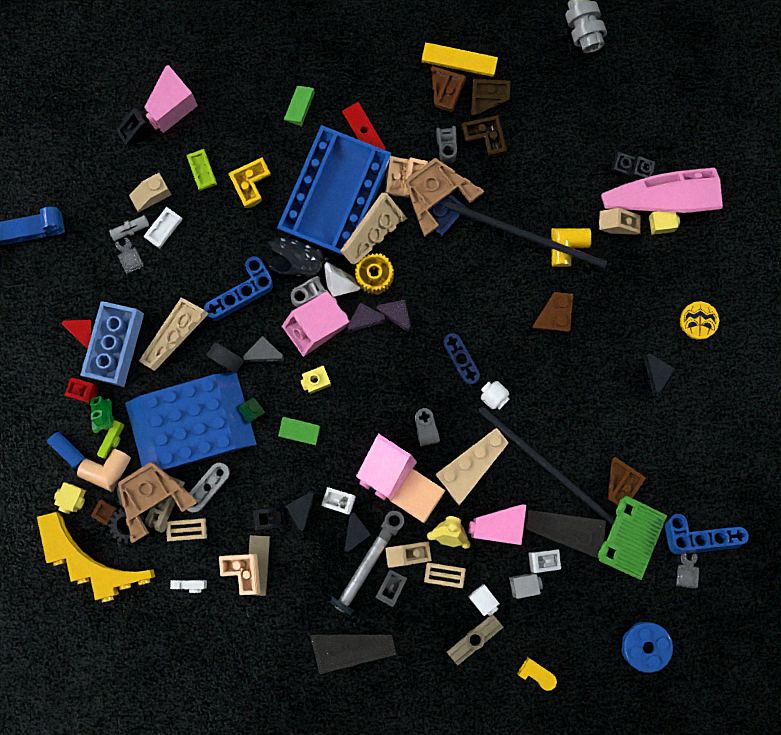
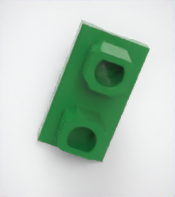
(101, 414)

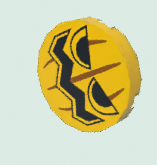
(699, 320)

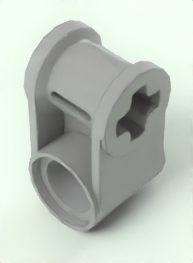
(308, 290)

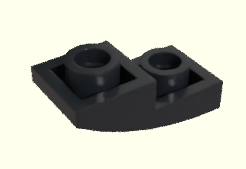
(633, 167)

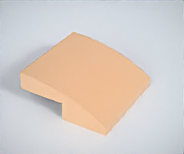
(398, 171)
(418, 496)

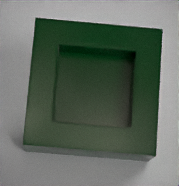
(251, 410)

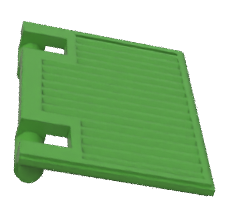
(632, 537)

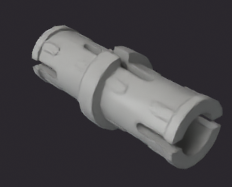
(119, 232)

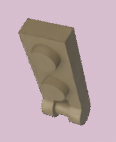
(164, 509)

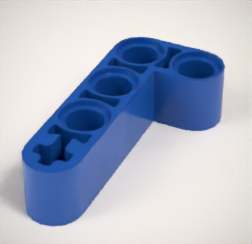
(45, 224)
(237, 292)
(706, 537)

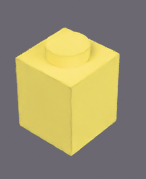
(663, 222)

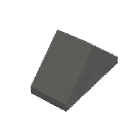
(263, 352)
(391, 588)

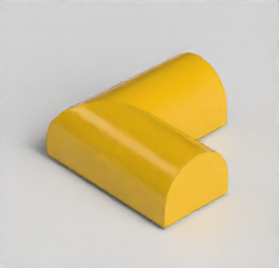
(246, 177)
(569, 237)

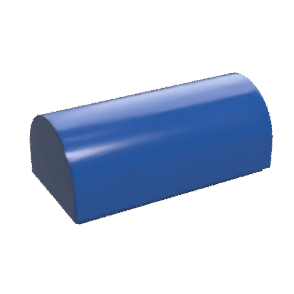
(66, 450)

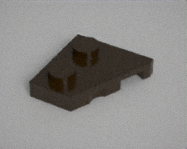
(488, 94)

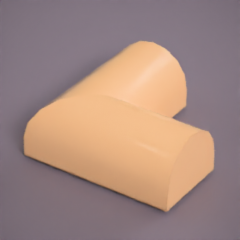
(107, 475)
(247, 570)

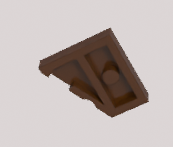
(446, 88)
(556, 313)
(623, 481)

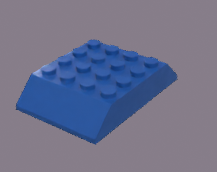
(334, 189)
(190, 422)

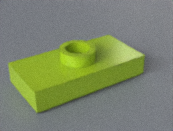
(201, 169)
(111, 440)

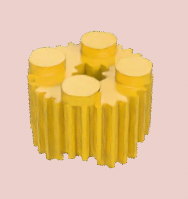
(378, 283)

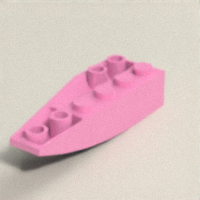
(669, 192)

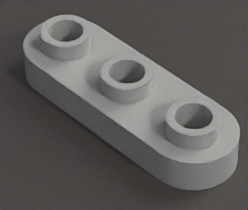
(214, 481)

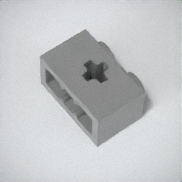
(525, 585)

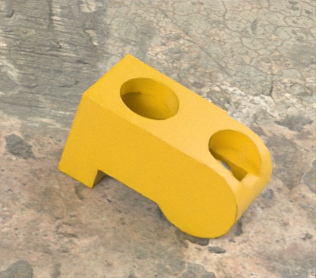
(537, 672)

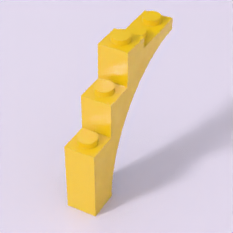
(60, 546)

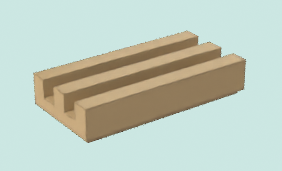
(203, 528)
(428, 572)

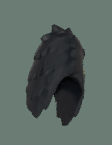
(297, 258)

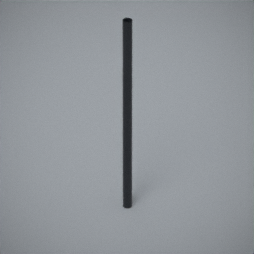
(525, 234)
(548, 466)

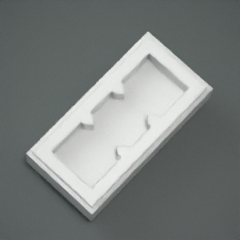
(163, 227)

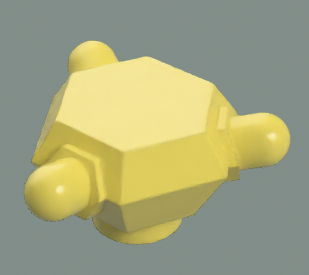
(450, 533)

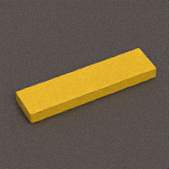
(459, 59)

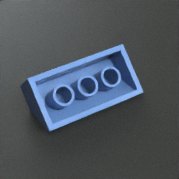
(112, 344)

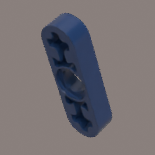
(450, 349)

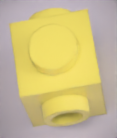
(318, 373)
(69, 498)

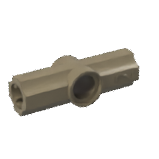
(464, 648)

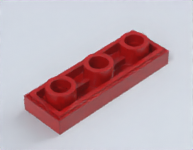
(359, 121)

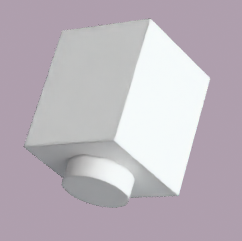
(484, 600)

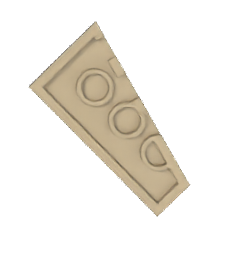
(375, 225)
(175, 329)
(467, 469)

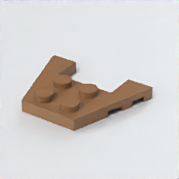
(432, 185)
(146, 489)

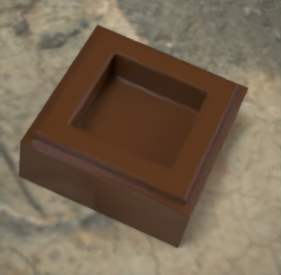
(104, 512)

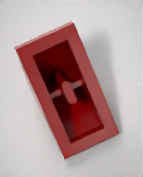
(80, 329)
(81, 390)

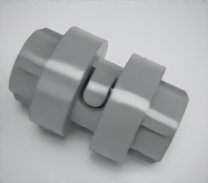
(588, 30)

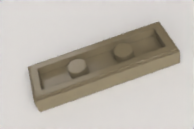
(260, 546)

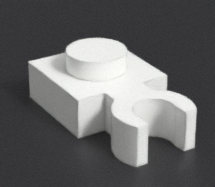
(193, 585)

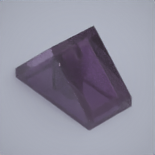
(396, 313)
(364, 318)

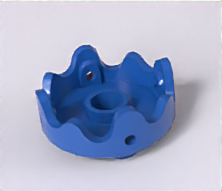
(633, 647)

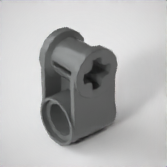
(447, 141)
(427, 431)

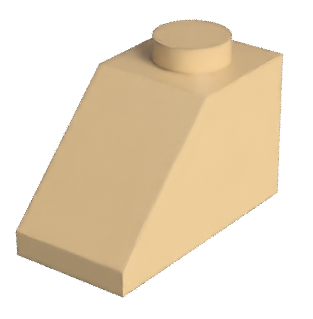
(149, 192)
(619, 221)
(408, 554)

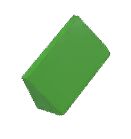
(299, 105)
(299, 431)

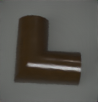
(490, 131)

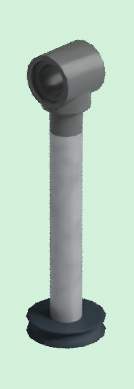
(367, 563)

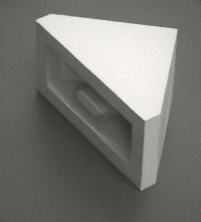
(339, 281)
(338, 500)
(544, 561)

